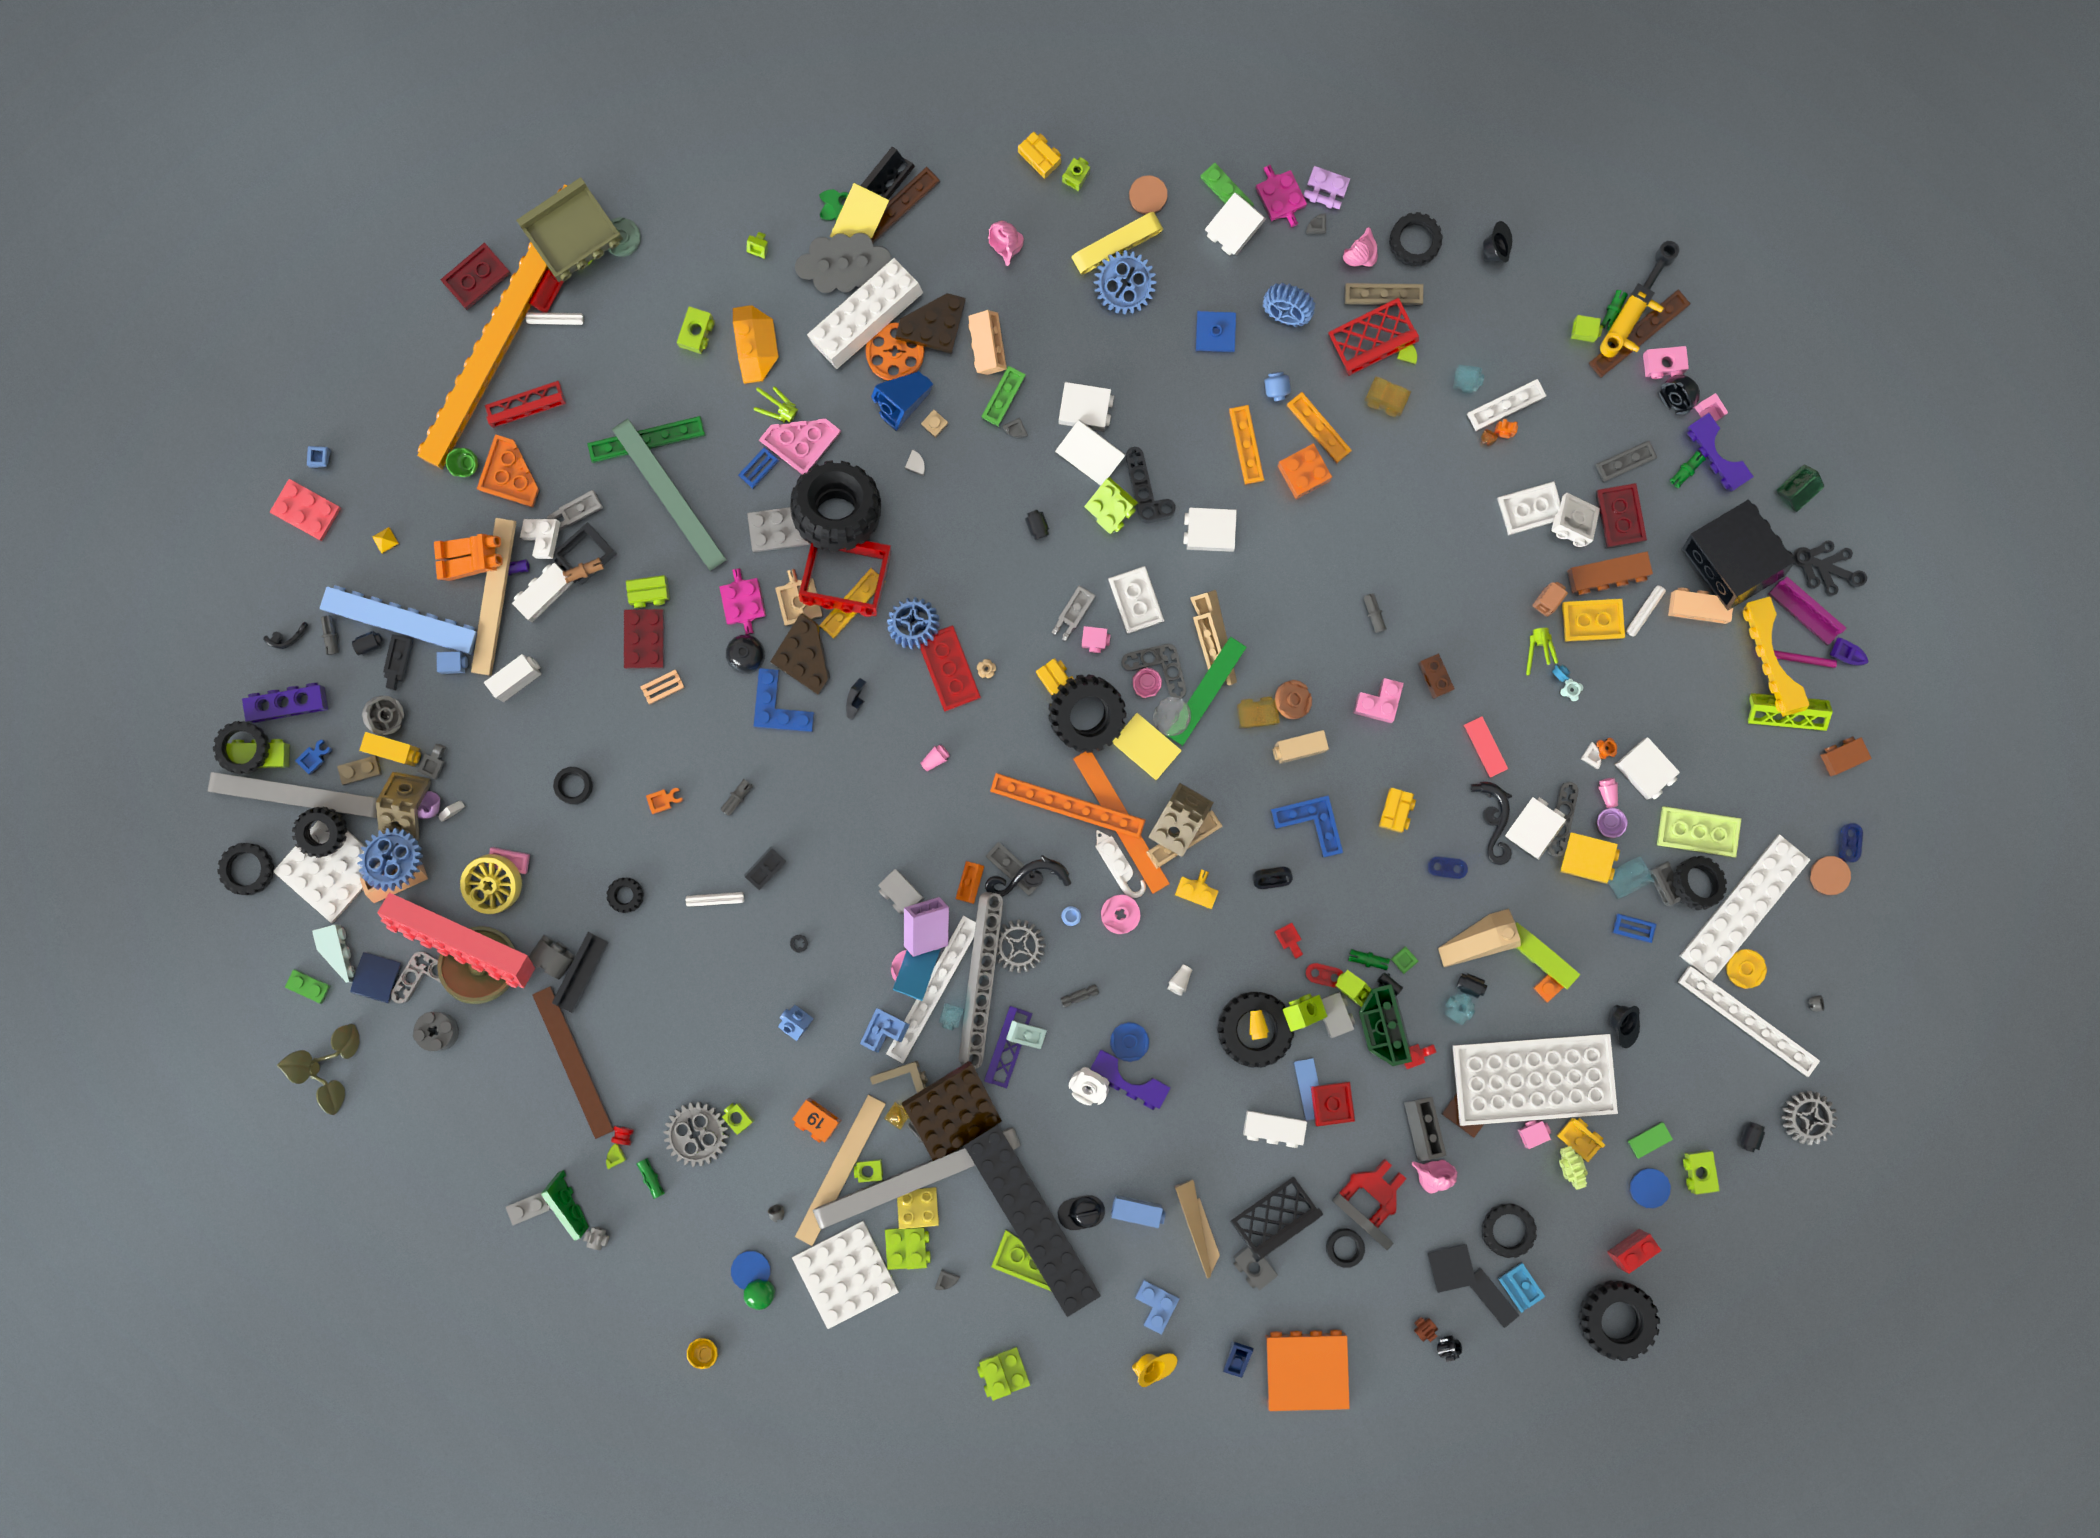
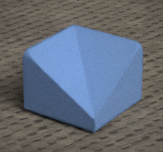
(318, 456)

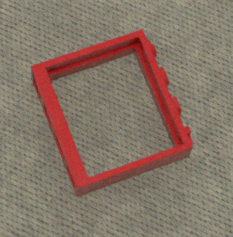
(868, 549)

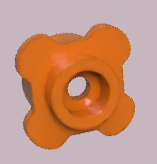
(1610, 744)

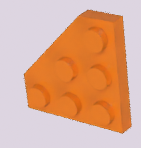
(508, 474)

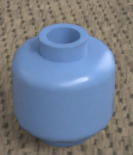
(1277, 386)

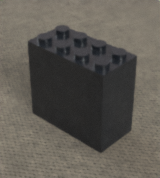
(1738, 554)

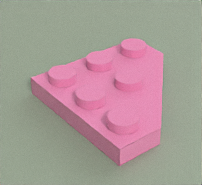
(800, 442)

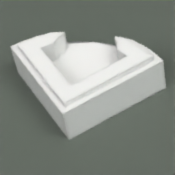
(915, 463)
(1591, 756)
(451, 810)

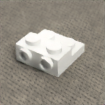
(1576, 520)

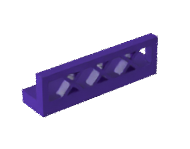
(1000, 1049)

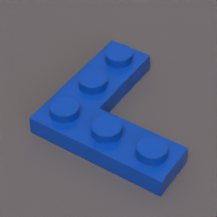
(765, 709)
(1322, 814)

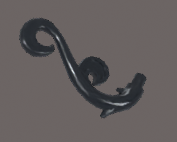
(1488, 815)
(1032, 881)

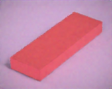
(1486, 747)

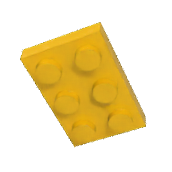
(1593, 620)

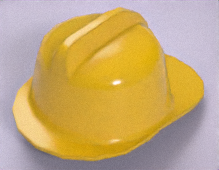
(1154, 1368)

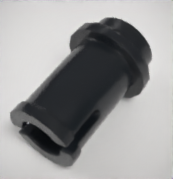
(1385, 979)

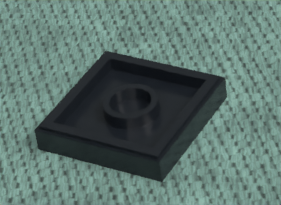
(1452, 1268)

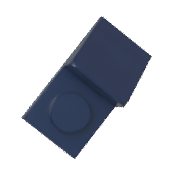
(1237, 1359)

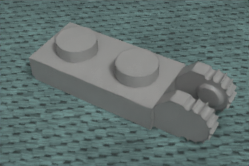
(577, 509)
(1074, 611)
(527, 1208)

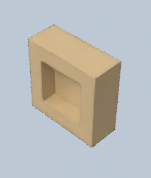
(934, 423)

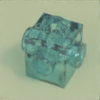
(1452, 1008)

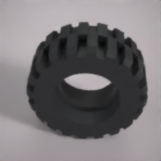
(1100, 734)
(1229, 1037)
(1645, 1325)

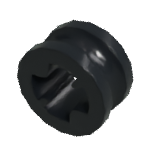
(800, 949)

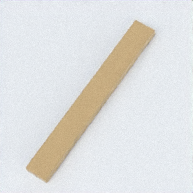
(493, 601)
(842, 1165)

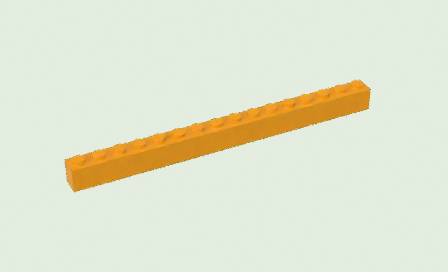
(484, 361)

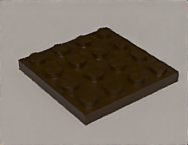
(951, 1111)

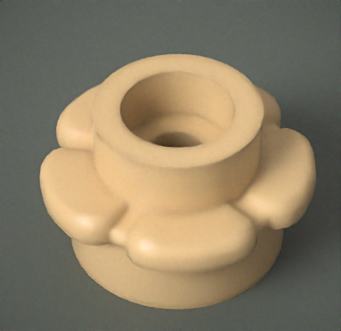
(981, 668)

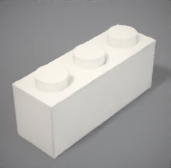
(541, 592)
(1274, 1129)

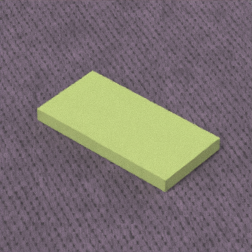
(1699, 831)

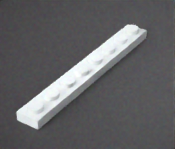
(938, 982)
(1748, 1021)

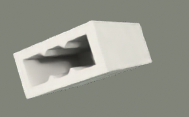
(1234, 224)
(1086, 404)
(1210, 529)
(513, 677)
(1647, 769)
(1536, 827)

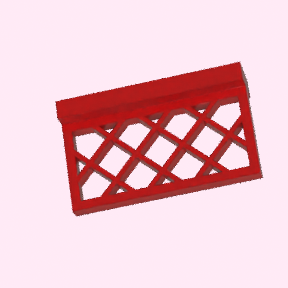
(1381, 351)

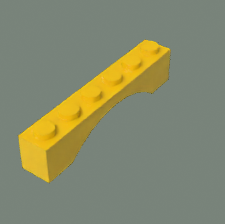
(1788, 694)

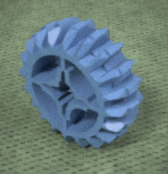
(1289, 304)
(929, 626)

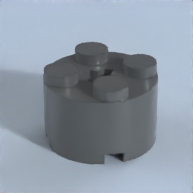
(551, 957)
(426, 1037)

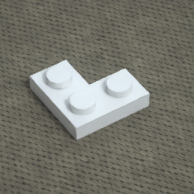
(545, 536)

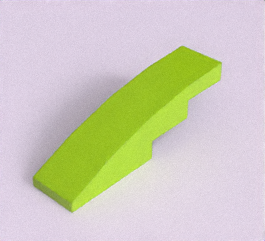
(1546, 958)

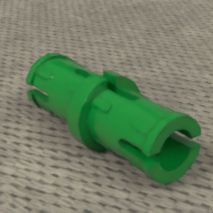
(1614, 309)
(1687, 469)
(1368, 959)
(650, 1178)

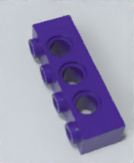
(316, 702)

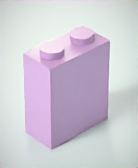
(926, 926)

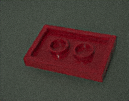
(475, 276)
(1621, 515)
(643, 638)

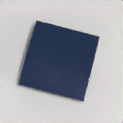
(375, 977)

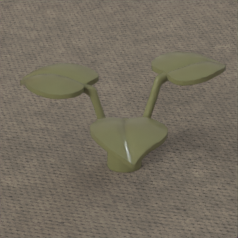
(300, 1066)

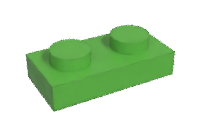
(307, 986)

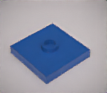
(1215, 331)

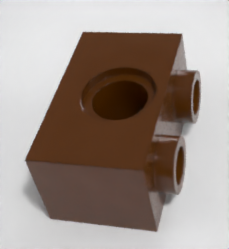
(1436, 676)

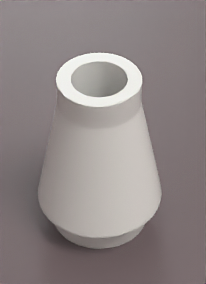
(1180, 980)

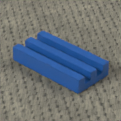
(748, 479)
(1617, 924)

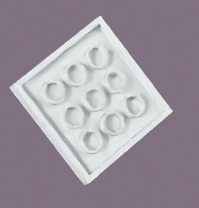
(327, 881)
(845, 1274)

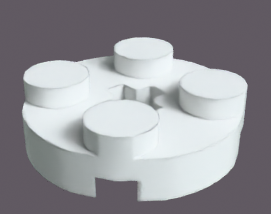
(1098, 1084)

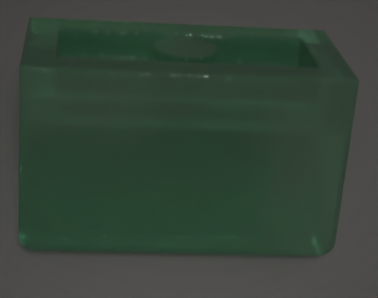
(1801, 487)

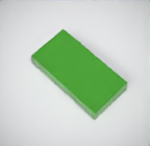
(1650, 1140)

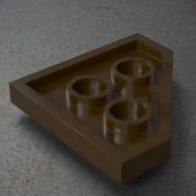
(933, 324)
(803, 655)

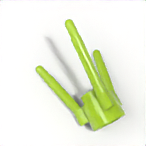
(787, 410)
(1542, 638)

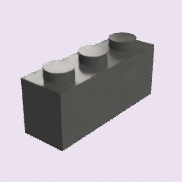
(1425, 1129)

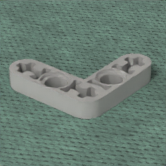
(419, 971)

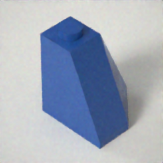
(901, 397)

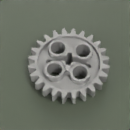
(712, 1126)

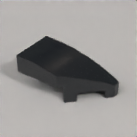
(853, 700)

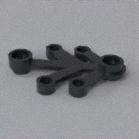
(1826, 566)

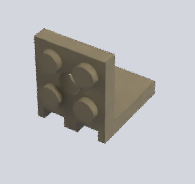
(399, 805)
(1187, 813)
(919, 1078)

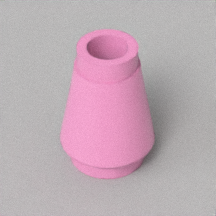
(935, 757)
(1609, 792)

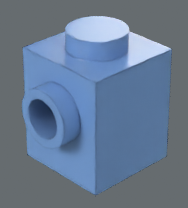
(451, 662)

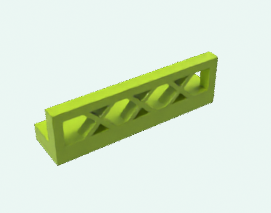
(1766, 704)

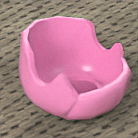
(1146, 682)

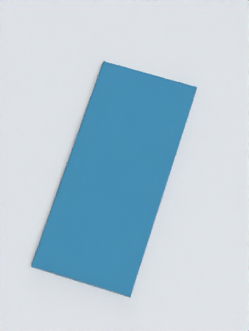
(916, 974)

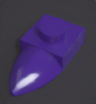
(1848, 652)

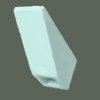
(332, 947)

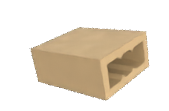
(1300, 747)

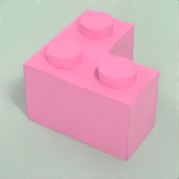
(1382, 706)

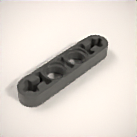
(1562, 794)

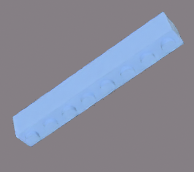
(398, 620)

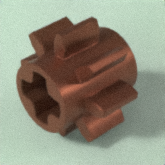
(1425, 1329)

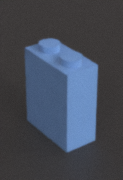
(1138, 1211)

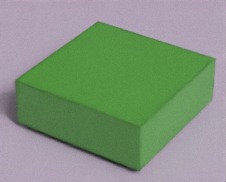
(1404, 960)

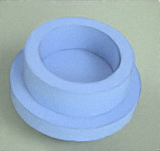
(1071, 916)

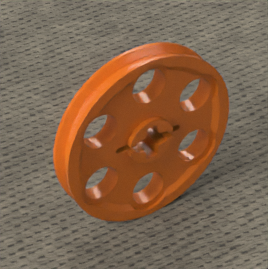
(890, 360)

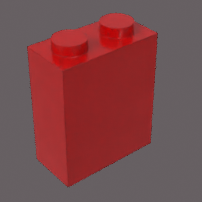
(1634, 1251)

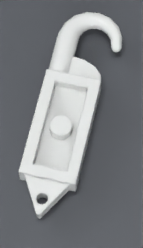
(1117, 864)

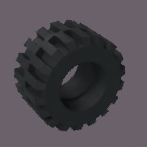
(304, 838)

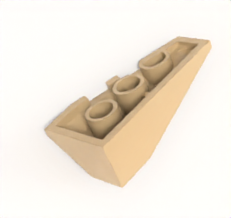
(1486, 937)

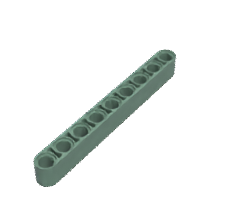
(669, 494)

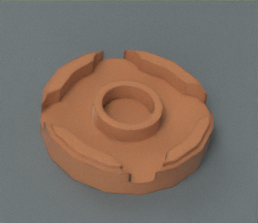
(1148, 194)
(1293, 699)
(1830, 875)

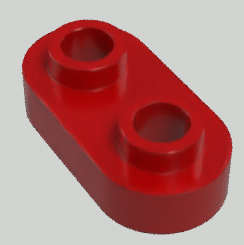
(1324, 974)

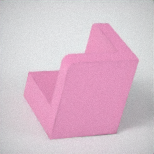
(1713, 406)

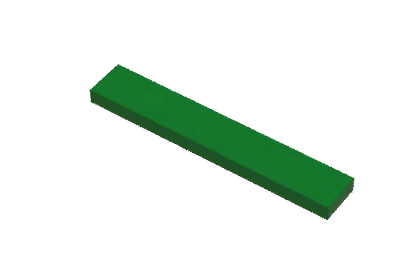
(653, 437)
(1211, 684)

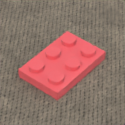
(305, 509)

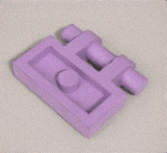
(1327, 182)

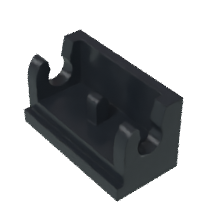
(764, 868)

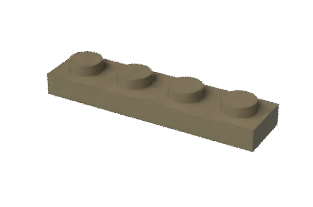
(1383, 293)

